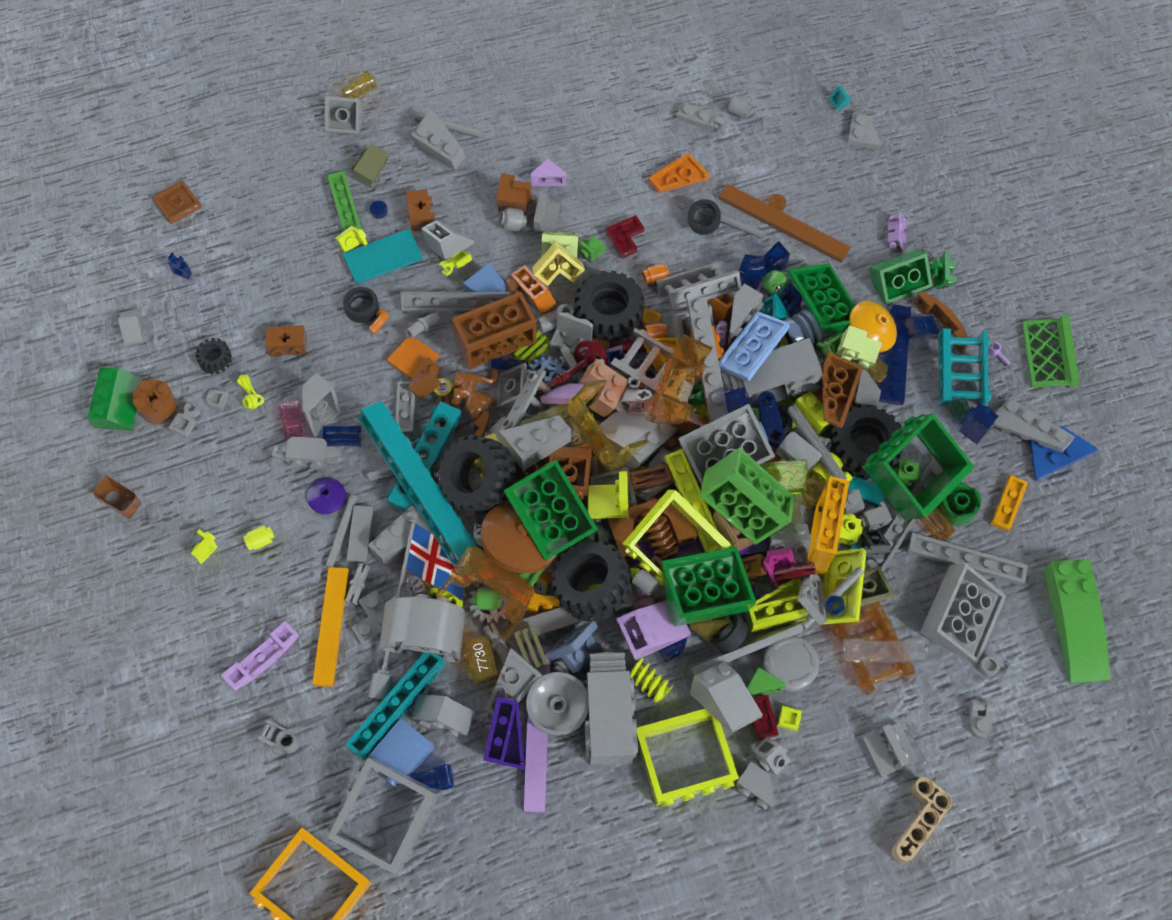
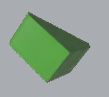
(765, 684)

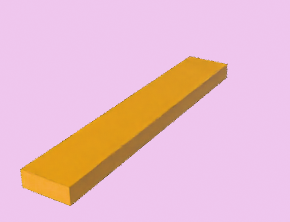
(330, 627)

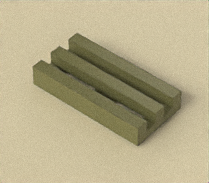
(524, 631)

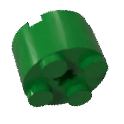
(960, 505)

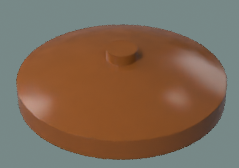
(509, 542)

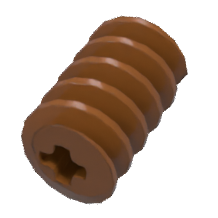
(662, 538)

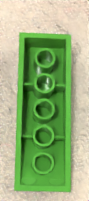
(1078, 619)

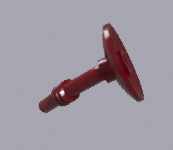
(585, 362)

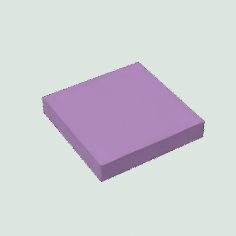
(561, 394)

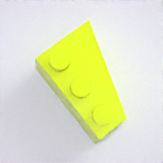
(777, 608)

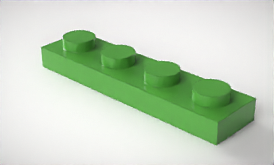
(343, 200)

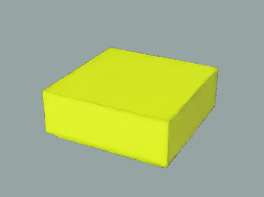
(789, 718)

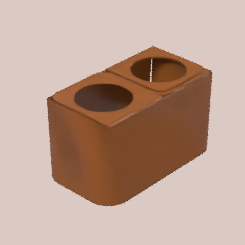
(105, 487)

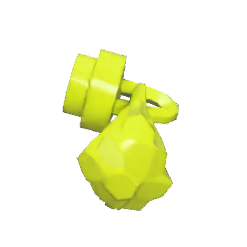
(250, 401)

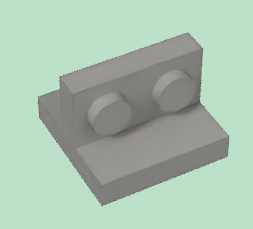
(889, 749)

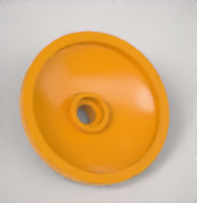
(876, 321)

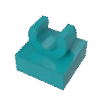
(839, 98)

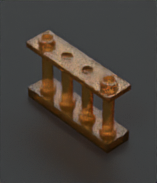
(883, 632)

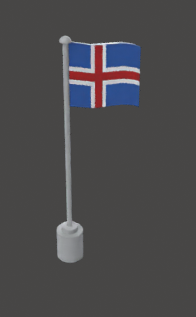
(429, 563)

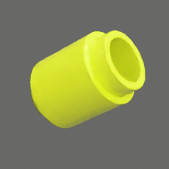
(259, 537)

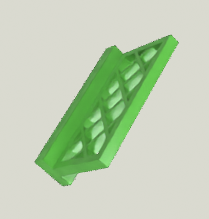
(1066, 353)

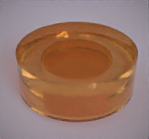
(777, 201)

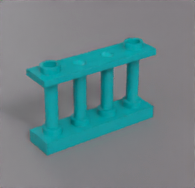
(946, 376)

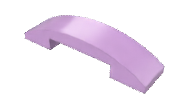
(261, 658)

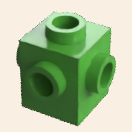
(908, 472)

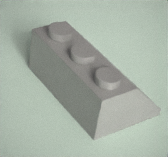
(319, 403)

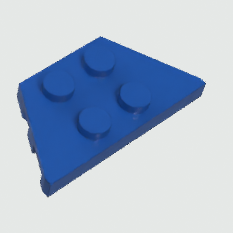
(1049, 461)

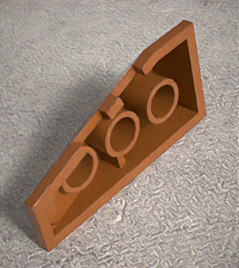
(839, 386)

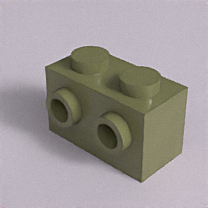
(370, 165)

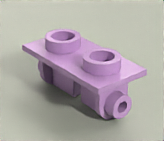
(898, 225)

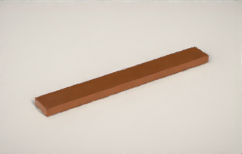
(784, 223)

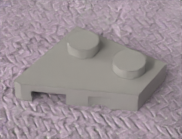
(863, 132)

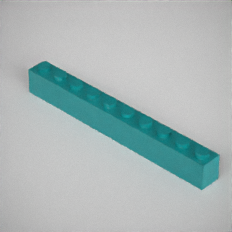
(416, 480)

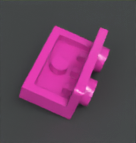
(778, 559)

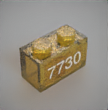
(480, 659)

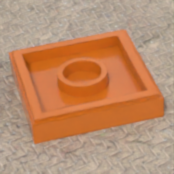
(410, 356)

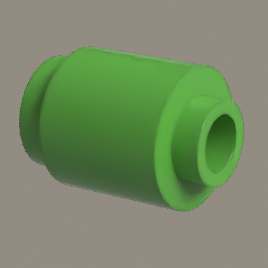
(487, 599)

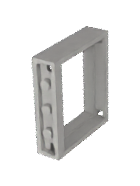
(414, 830)

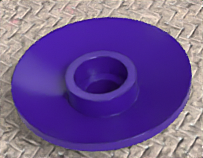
(326, 503)

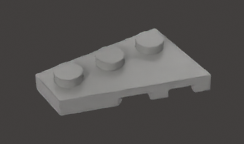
(514, 680)

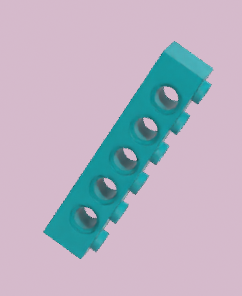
(440, 413)
(395, 705)

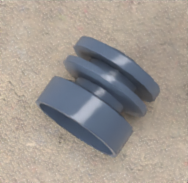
(802, 327)

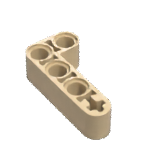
(918, 824)

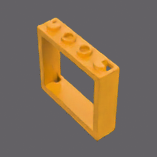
(827, 524)
(302, 835)

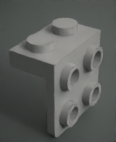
(571, 332)
(794, 537)

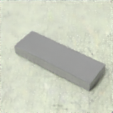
(405, 407)
(360, 534)

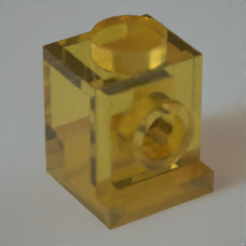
(811, 497)

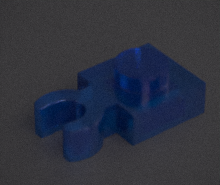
(179, 266)

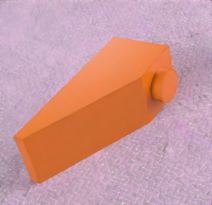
(534, 289)

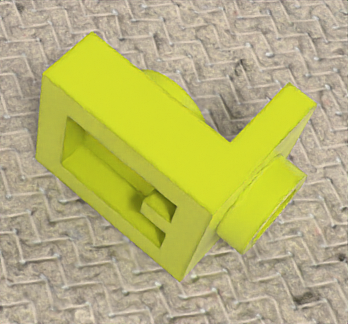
(351, 238)
(205, 548)

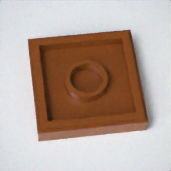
(176, 202)

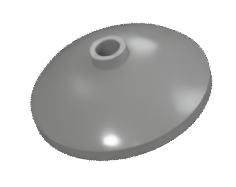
(554, 689)

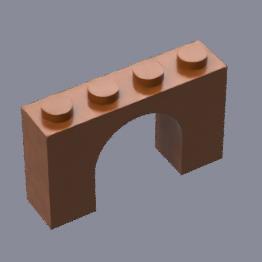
(621, 528)

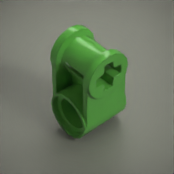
(830, 344)

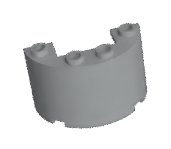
(423, 626)

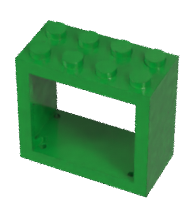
(942, 448)

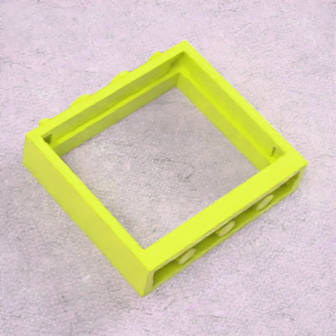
(685, 509)
(688, 792)

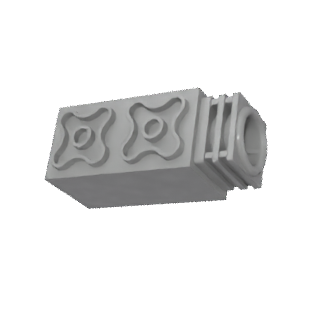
(785, 373)
(610, 726)

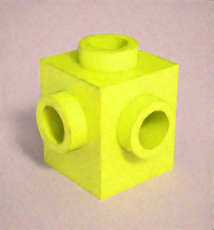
(850, 529)

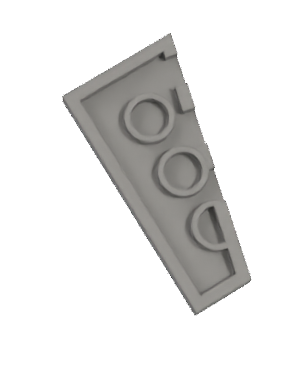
(1029, 425)

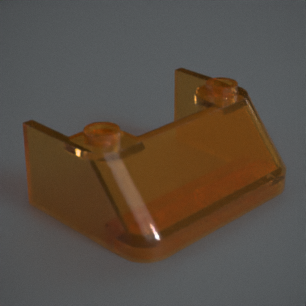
(676, 382)
(509, 584)

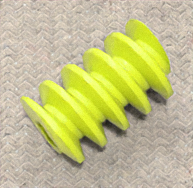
(650, 681)

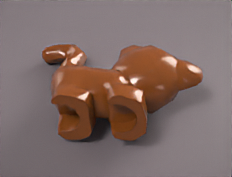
(474, 401)

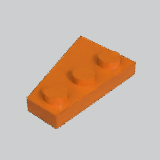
(678, 174)

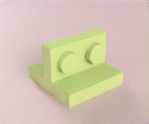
(565, 239)

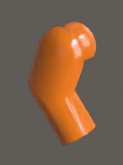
(382, 317)

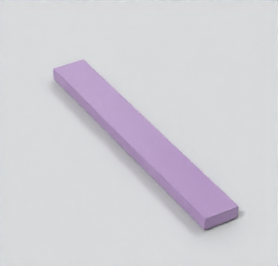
(536, 754)

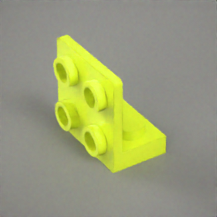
(609, 500)

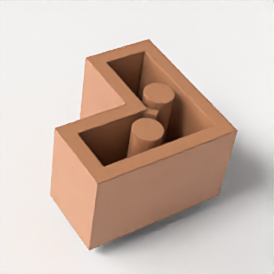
(609, 395)

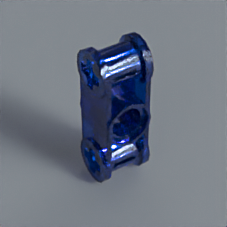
(771, 418)

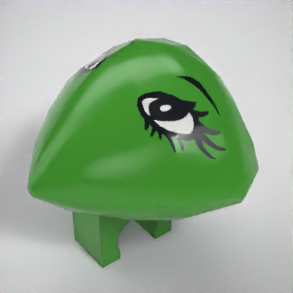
(776, 282)

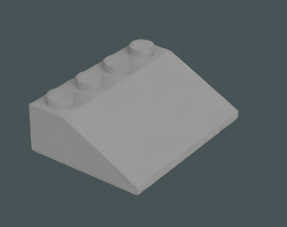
(630, 428)
(723, 436)
(963, 612)

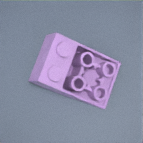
(650, 629)

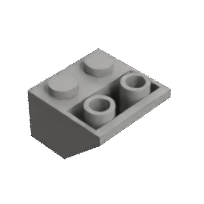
(445, 239)

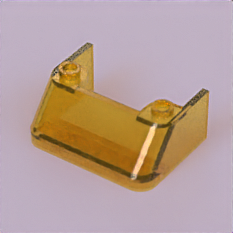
(593, 434)

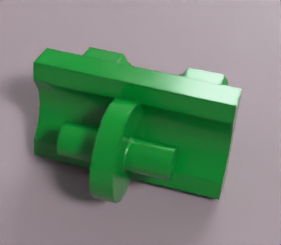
(941, 271)

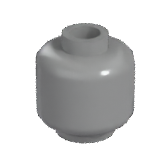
(512, 219)

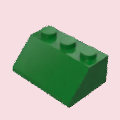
(901, 276)
(113, 399)

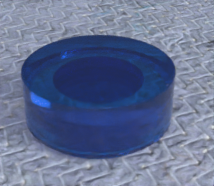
(378, 209)

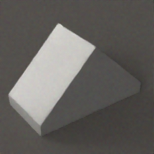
(131, 327)

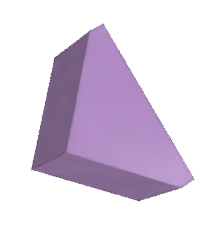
(548, 175)

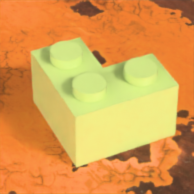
(858, 348)

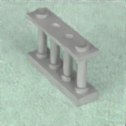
(703, 281)
(623, 368)
(526, 397)

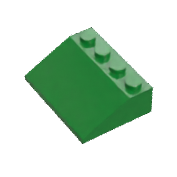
(824, 296)
(550, 510)
(706, 586)

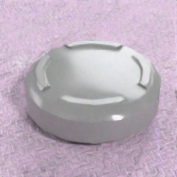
(792, 662)

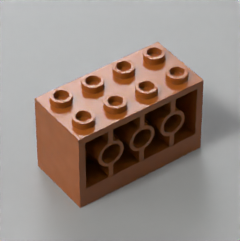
(494, 330)
(575, 465)

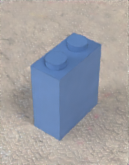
(403, 750)

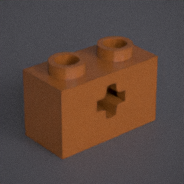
(419, 209)
(286, 340)

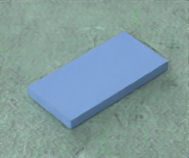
(753, 346)

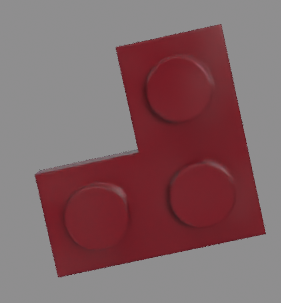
(622, 233)
(765, 725)

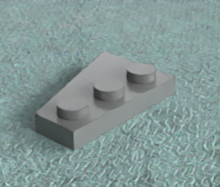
(812, 598)

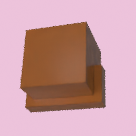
(513, 193)

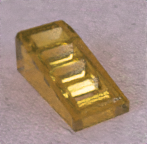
(360, 86)

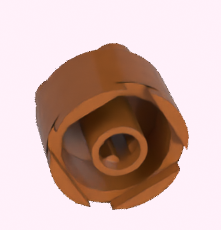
(154, 401)

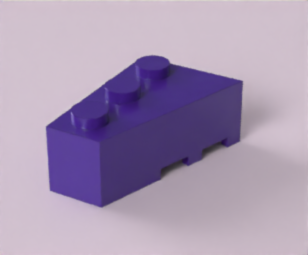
(505, 736)

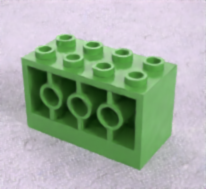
(747, 496)

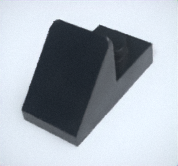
(875, 544)

